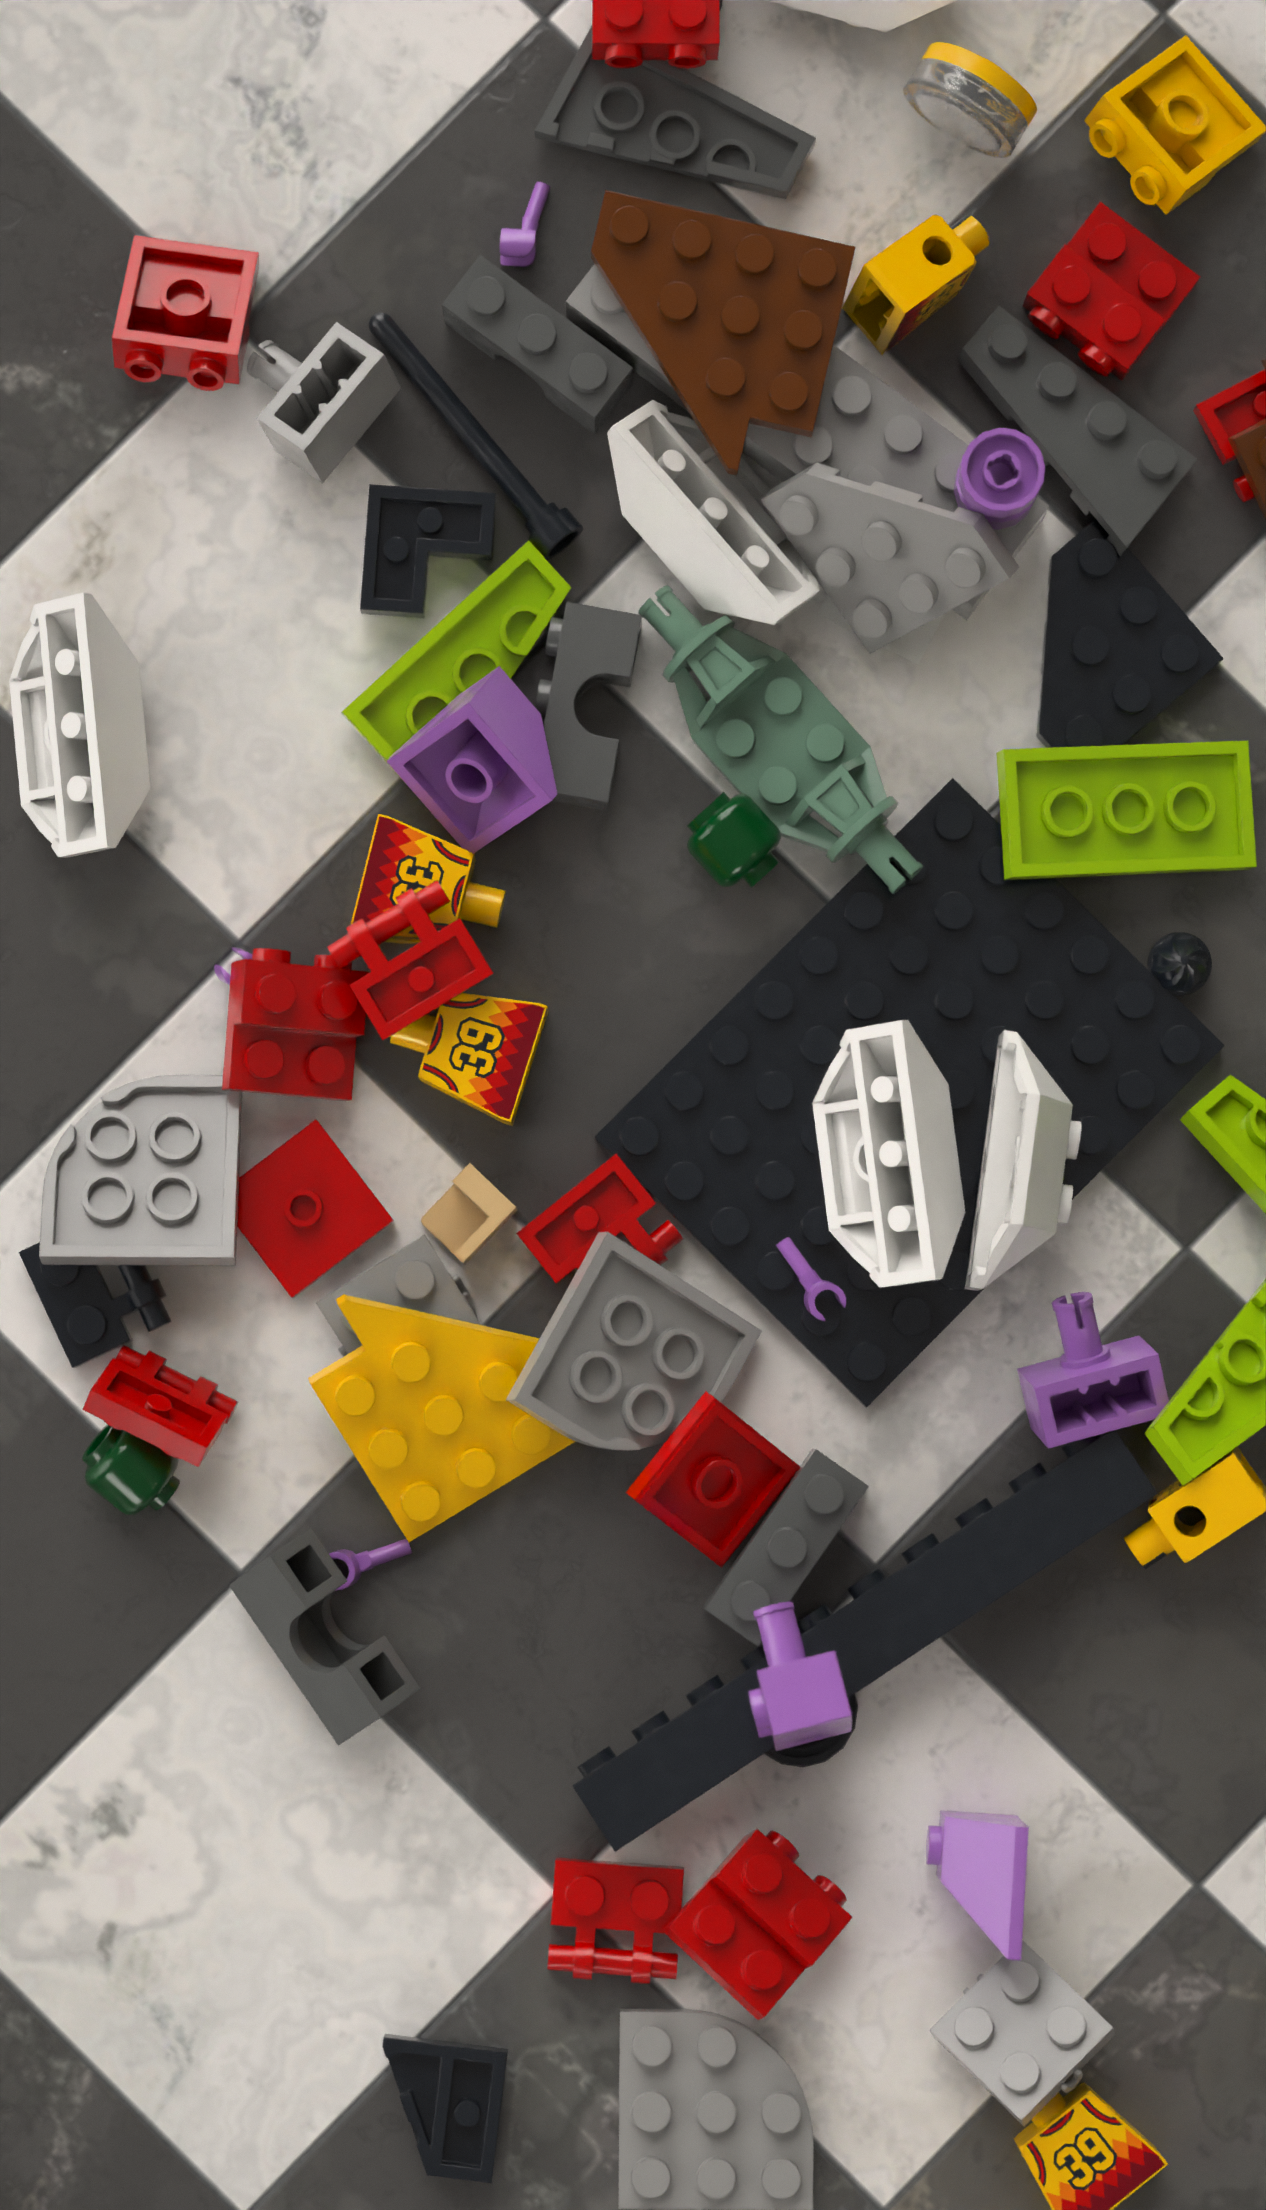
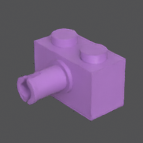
(1091, 1384)
(798, 1694)

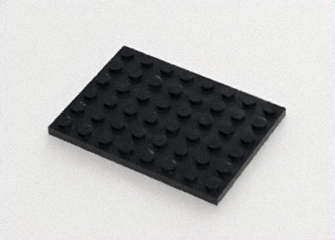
(961, 957)

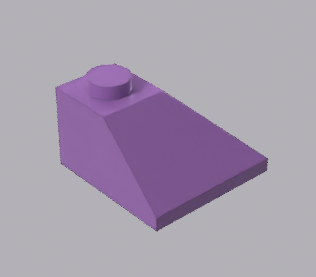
(480, 762)
(984, 1868)

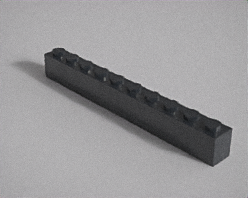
(873, 1632)

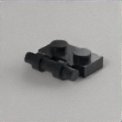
(84, 1309)

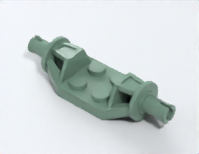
(779, 739)

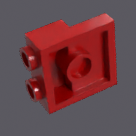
(655, 30)
(1109, 292)
(185, 312)
(292, 1027)
(759, 1921)

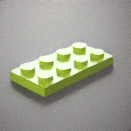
(1126, 809)

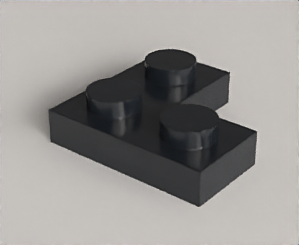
(409, 527)

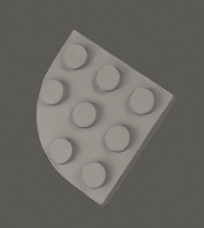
(147, 1178)
(629, 1352)
(708, 2117)

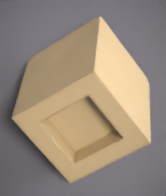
(468, 1214)

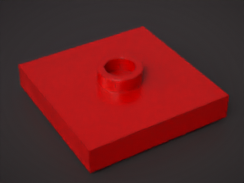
(307, 1209)
(713, 1479)

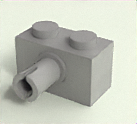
(324, 400)

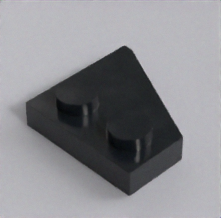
(451, 2101)

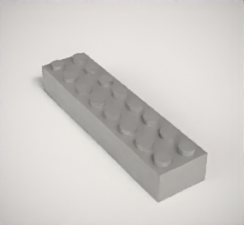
(858, 426)

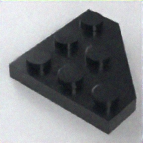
(1111, 646)

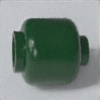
(734, 840)
(129, 1471)

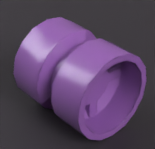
(1000, 476)

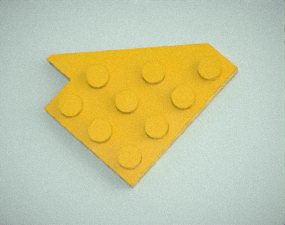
(432, 1410)

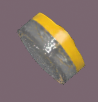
(970, 99)

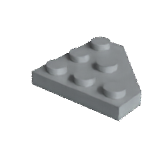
(886, 552)

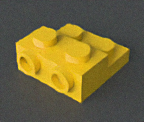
(1173, 125)

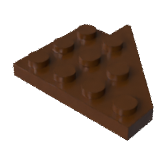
(727, 311)

